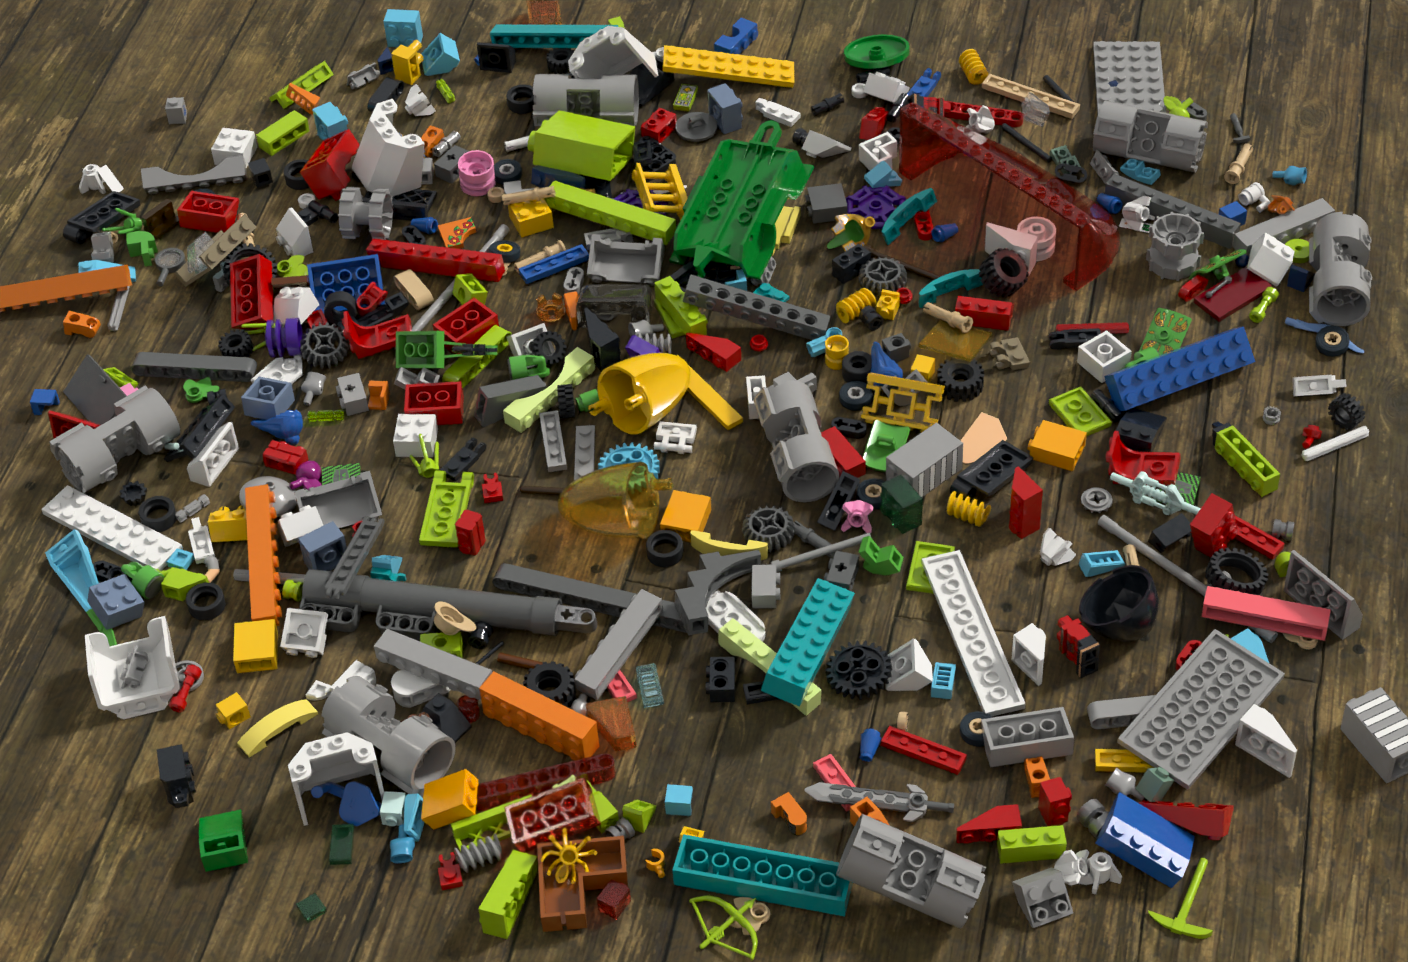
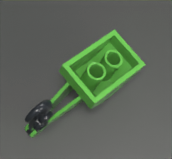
(426, 349)

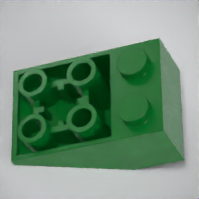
(222, 840)

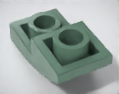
(1063, 156)

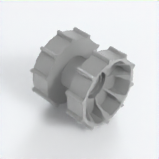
(356, 213)
(1174, 246)

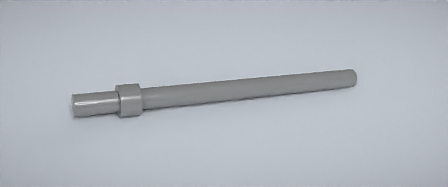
(818, 552)

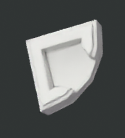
(318, 691)

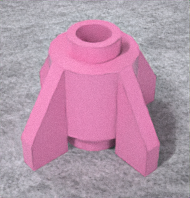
(857, 515)

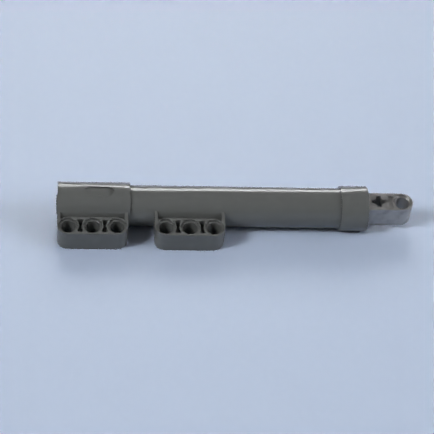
(414, 606)

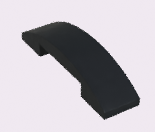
(393, 307)

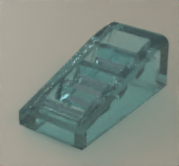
(648, 673)

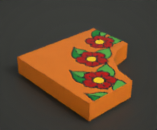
(456, 232)

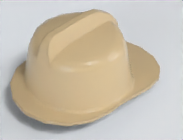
(450, 620)

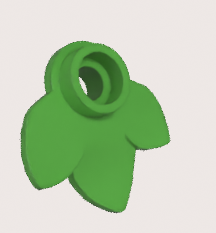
(198, 390)

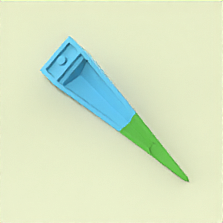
(75, 568)

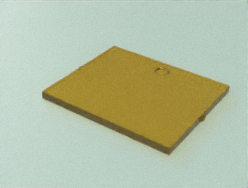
(954, 342)

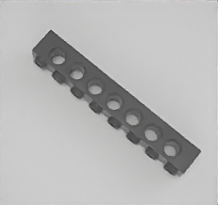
(755, 308)

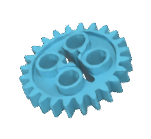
(631, 454)

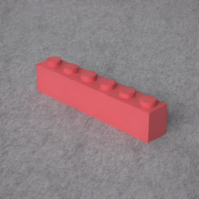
(1266, 613)

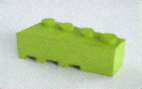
(508, 894)

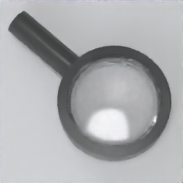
(167, 262)

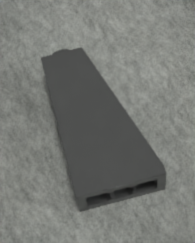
(496, 397)

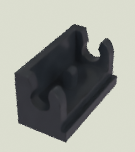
(1170, 532)

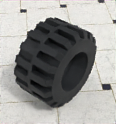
(1003, 272)
(554, 676)

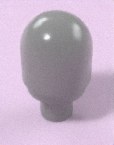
(579, 704)

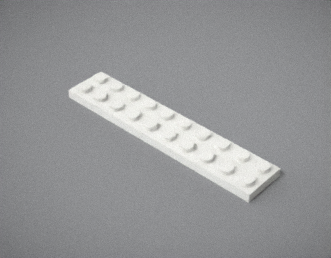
(973, 634)

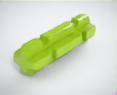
(445, 91)

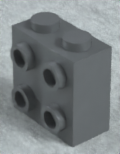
(825, 202)

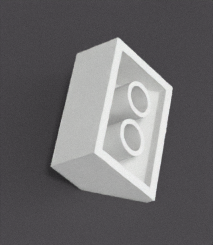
(214, 456)

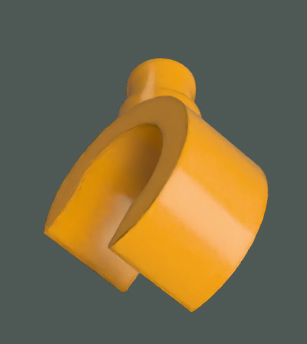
(657, 866)

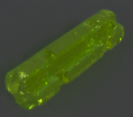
(325, 415)

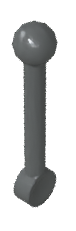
(1209, 294)

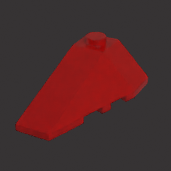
(1205, 819)

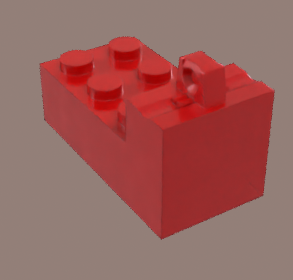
(326, 166)

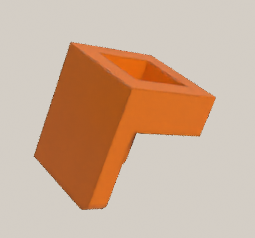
(379, 395)

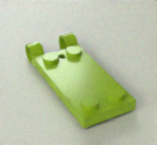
(445, 509)

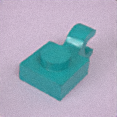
(386, 574)

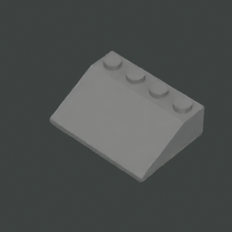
(1313, 588)

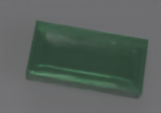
(341, 844)

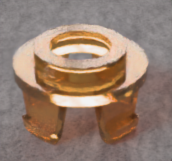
(554, 304)

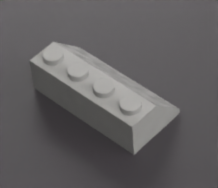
(1027, 735)

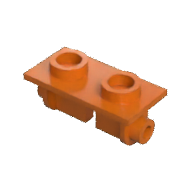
(1280, 205)

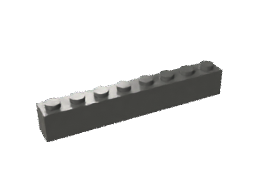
(1215, 227)

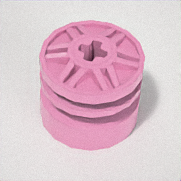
(476, 173)

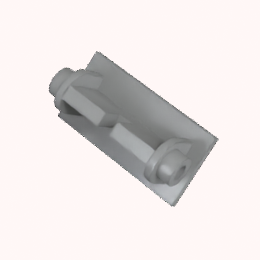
(368, 72)
(1102, 167)
(766, 276)
(136, 660)

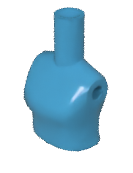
(1292, 175)
(402, 847)

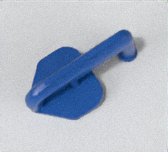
(356, 803)

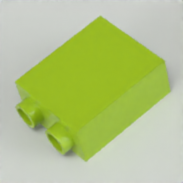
(582, 145)

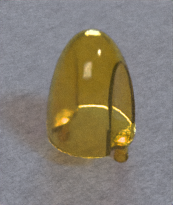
(614, 501)

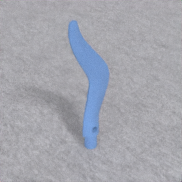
(1316, 328)

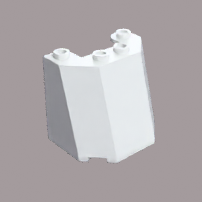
(610, 53)
(387, 158)
(158, 678)
(333, 761)

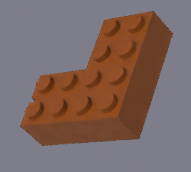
(565, 902)

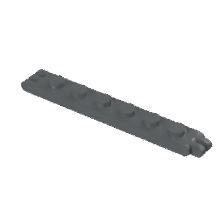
(353, 557)

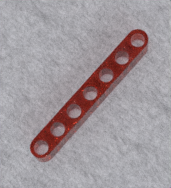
(505, 790)

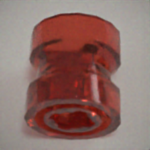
(469, 708)

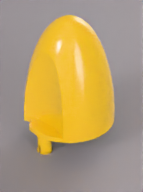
(641, 390)

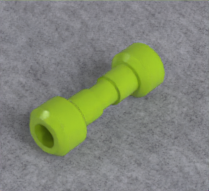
(1269, 296)

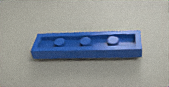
(554, 264)

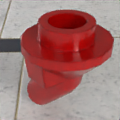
(1311, 432)

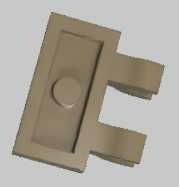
(1009, 354)

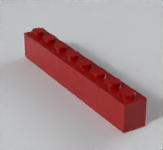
(437, 259)

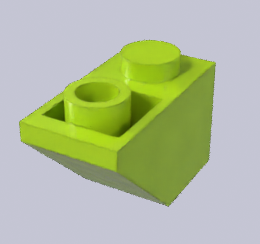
(179, 582)

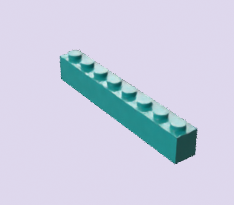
(543, 35)

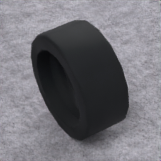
(518, 91)
(292, 168)
(155, 503)
(667, 559)
(208, 612)

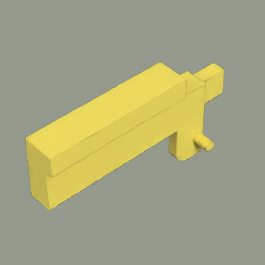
(786, 225)

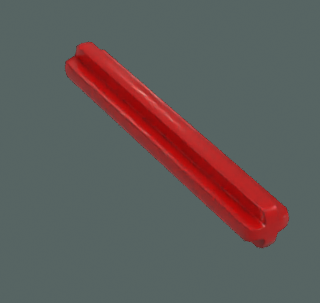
(1112, 328)

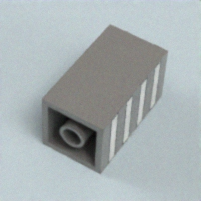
(927, 459)
(1378, 732)

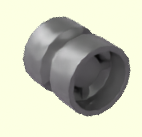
(1092, 816)

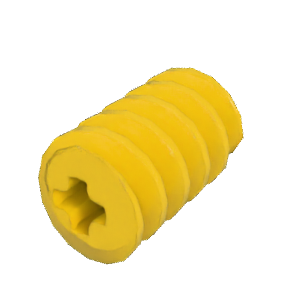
(973, 67)
(854, 303)
(967, 510)

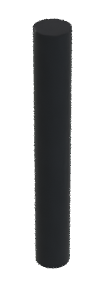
(1056, 88)

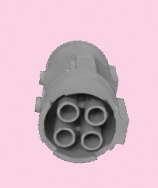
(607, 98)
(1149, 136)
(1341, 282)
(799, 451)
(91, 454)
(411, 749)
(911, 871)

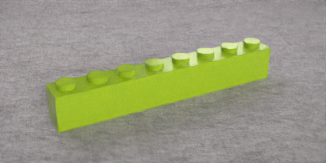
(611, 212)

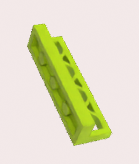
(306, 81)
(477, 824)

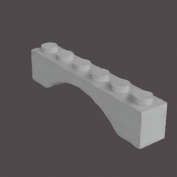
(229, 170)

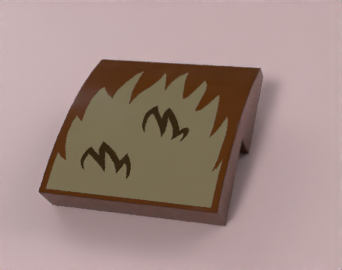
(294, 281)

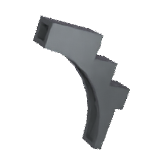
(703, 583)

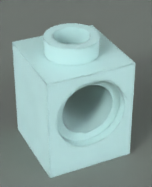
(393, 808)

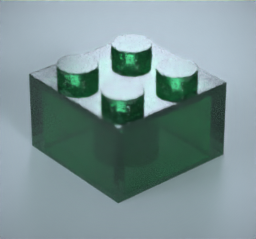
(901, 504)

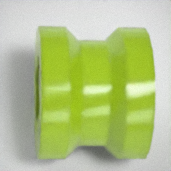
(292, 590)

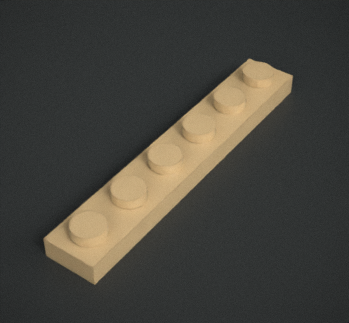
(1018, 92)

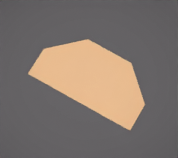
(981, 437)

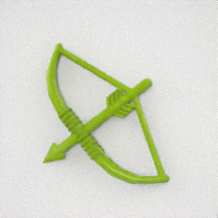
(718, 932)

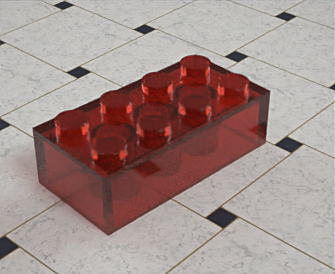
(549, 812)

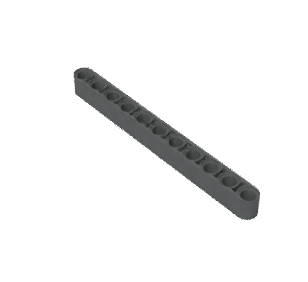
(577, 593)

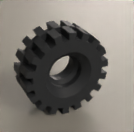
(964, 370)

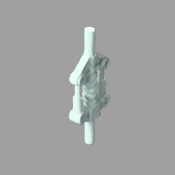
(1140, 491)

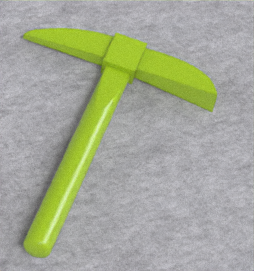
(1179, 924)

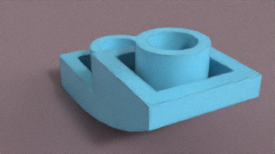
(1138, 171)

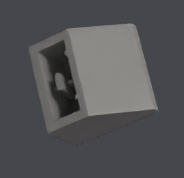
(1043, 897)

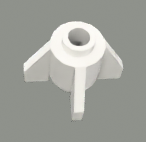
(418, 103)
(980, 121)
(91, 179)
(1137, 212)
(1055, 550)
(1074, 867)
(1102, 869)

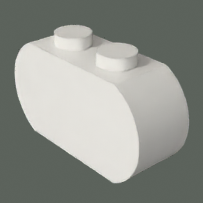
(413, 690)

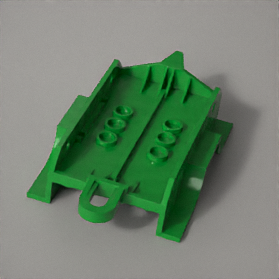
(738, 203)

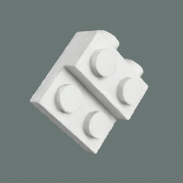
(304, 632)

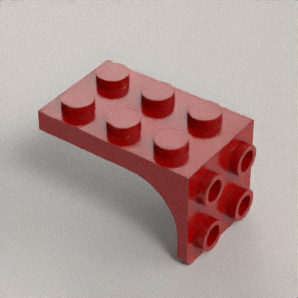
(373, 339)
(1128, 463)

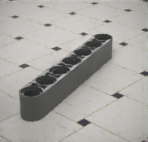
(194, 366)

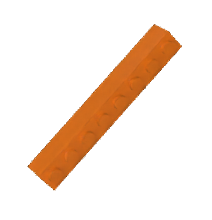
(65, 286)
(261, 554)

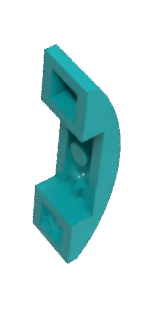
(905, 211)
(949, 282)

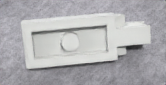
(777, 112)
(1316, 385)
(200, 541)

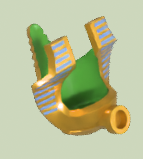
(850, 231)

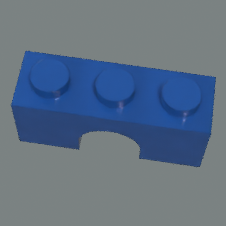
(743, 33)

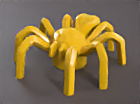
(568, 855)

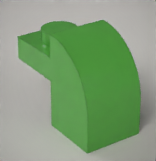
(142, 244)
(880, 560)

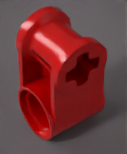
(371, 296)

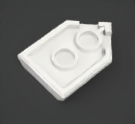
(282, 369)

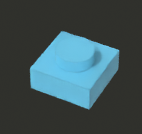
(180, 559)

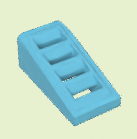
(1094, 564)
(939, 691)
(412, 816)

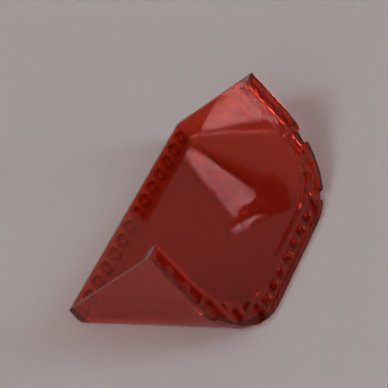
(931, 138)

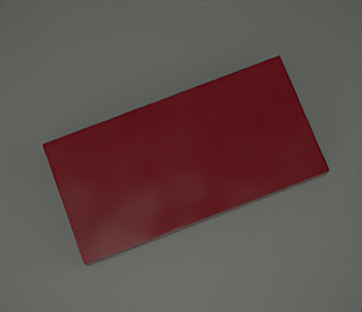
(1232, 297)

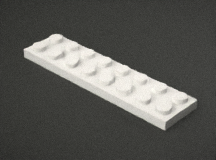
(111, 528)

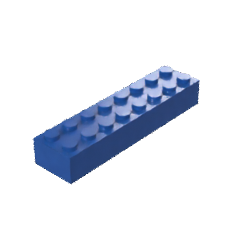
(1179, 369)

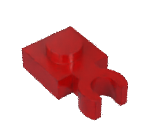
(492, 489)
(449, 873)

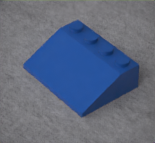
(344, 275)
(1146, 840)

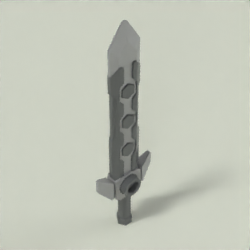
(914, 802)

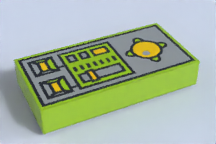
(685, 97)

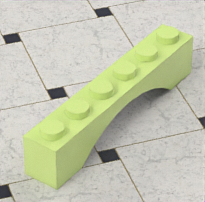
(525, 411)
(744, 644)

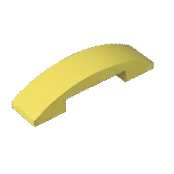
(702, 542)
(274, 723)

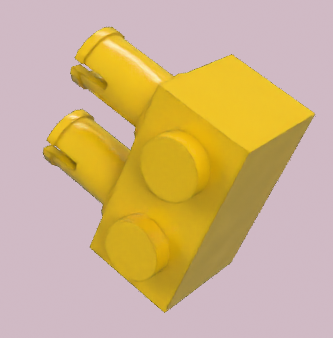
(407, 62)
(228, 525)

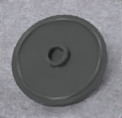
(696, 126)

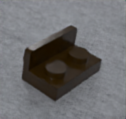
(160, 219)

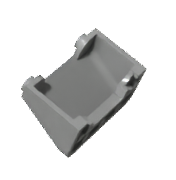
(625, 261)
(343, 500)

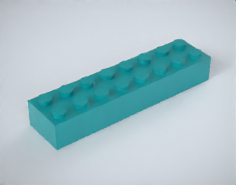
(808, 642)
(761, 875)

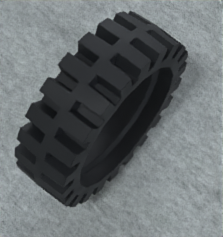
(247, 251)
(1239, 560)

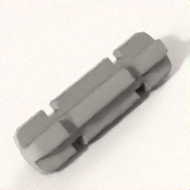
(192, 508)

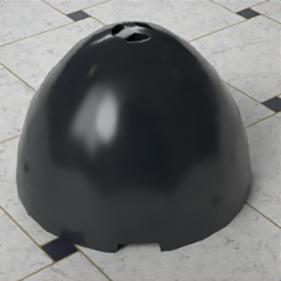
(1121, 604)

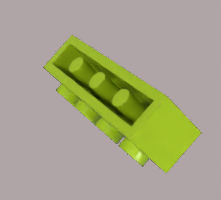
(684, 314)
(1247, 461)

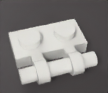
(675, 433)

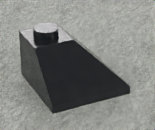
(496, 57)
(447, 717)

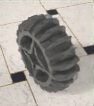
(882, 274)
(324, 351)
(767, 524)

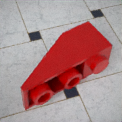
(873, 123)
(717, 350)
(987, 825)

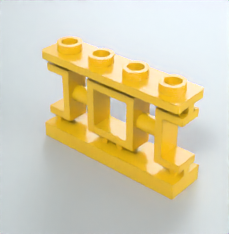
(905, 387)

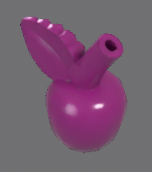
(307, 475)

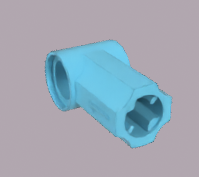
(817, 345)

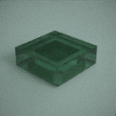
(311, 907)

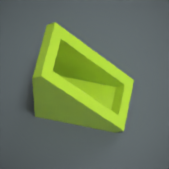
(638, 814)

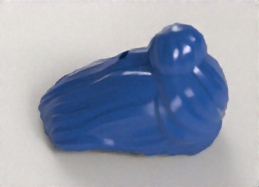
(883, 364)
(283, 426)

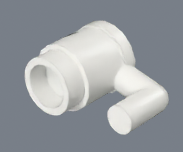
(1252, 194)

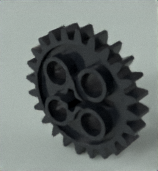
(857, 664)

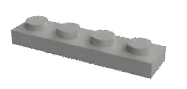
(553, 441)
(584, 450)

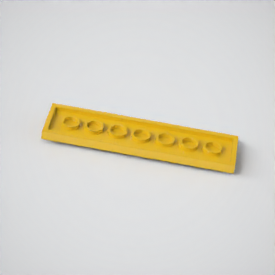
(728, 66)

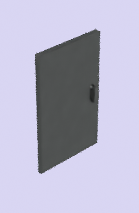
(93, 392)

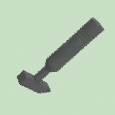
(1238, 129)

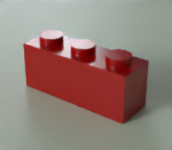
(844, 454)

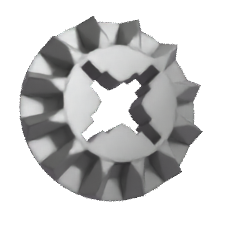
(1101, 495)

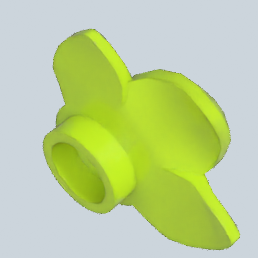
(294, 266)

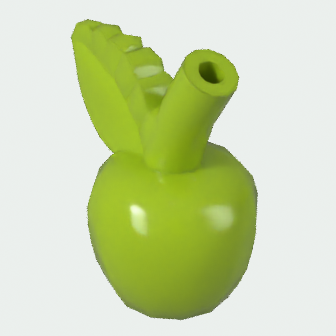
(1175, 107)

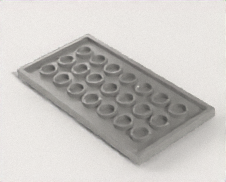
(1135, 68)
(1200, 708)

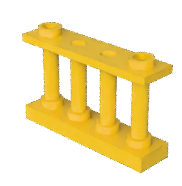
(674, 186)

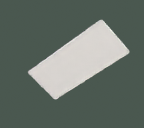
(110, 179)

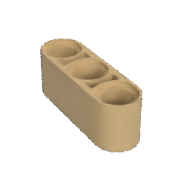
(413, 289)

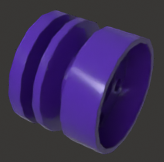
(282, 337)

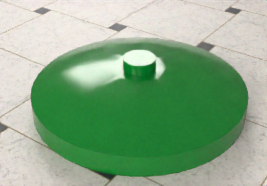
(876, 51)

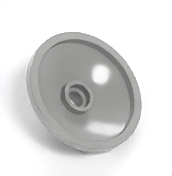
(283, 493)

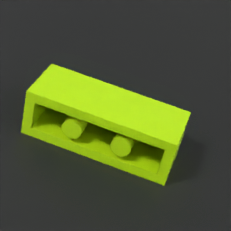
(282, 133)
(1031, 844)

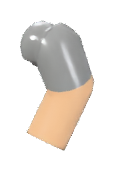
(213, 567)

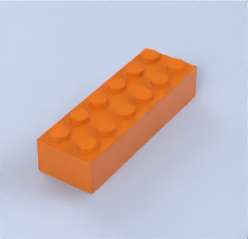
(539, 717)

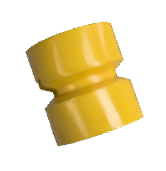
(836, 348)

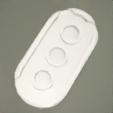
(725, 606)

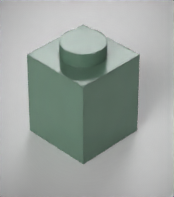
(1154, 784)

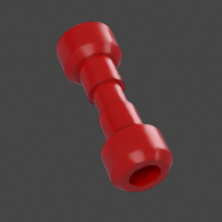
(179, 702)

